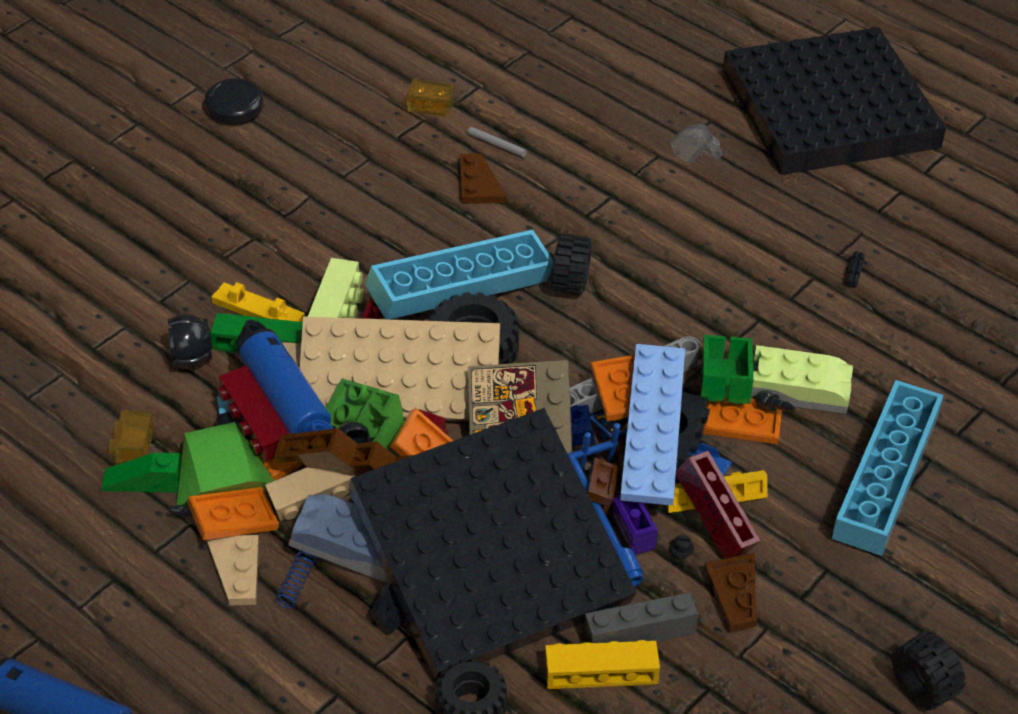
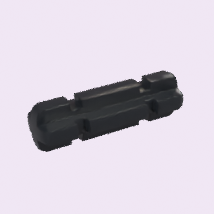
(855, 269)

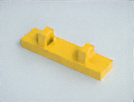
(252, 304)
(744, 487)

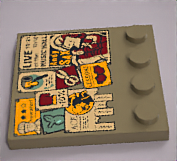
(516, 389)

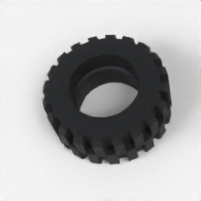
(483, 309)

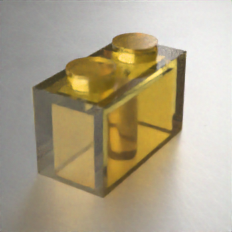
(430, 98)
(132, 435)

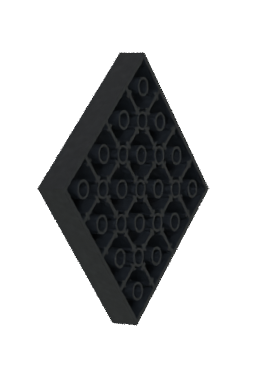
(832, 100)
(490, 542)

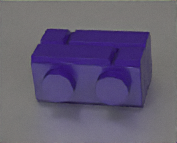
(634, 525)

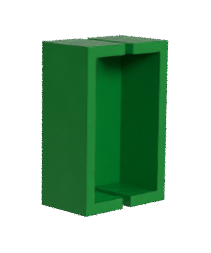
(727, 378)

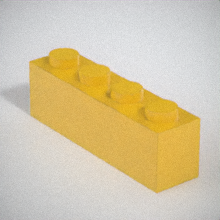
(601, 664)

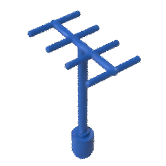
(626, 555)

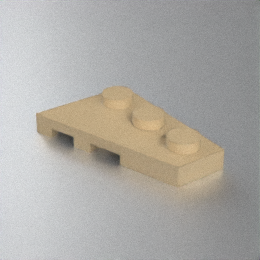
(237, 567)

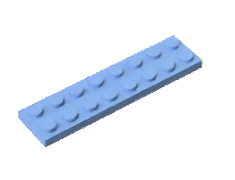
(653, 425)

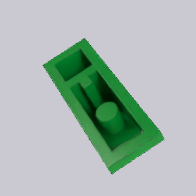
(145, 474)

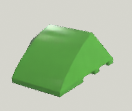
(367, 405)
(218, 462)

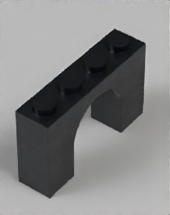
(692, 416)

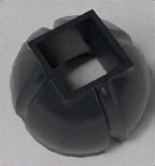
(189, 341)

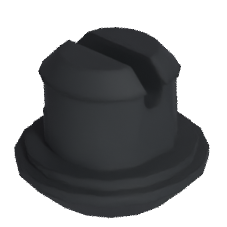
(682, 546)

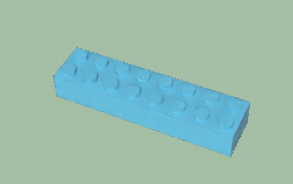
(481, 267)
(887, 468)

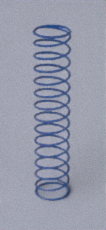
(293, 600)

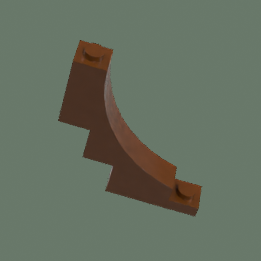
(333, 451)

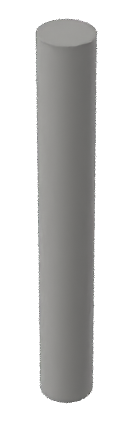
(497, 142)

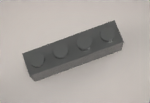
(645, 620)

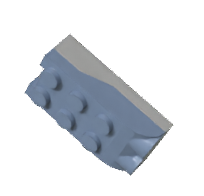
(336, 533)

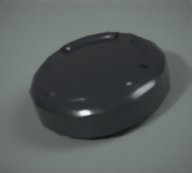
(233, 101)

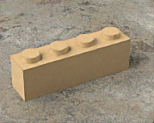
(291, 491)

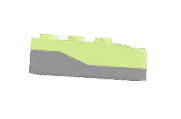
(803, 378)

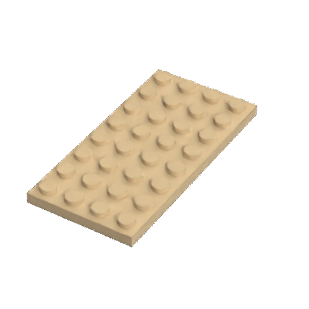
(406, 357)

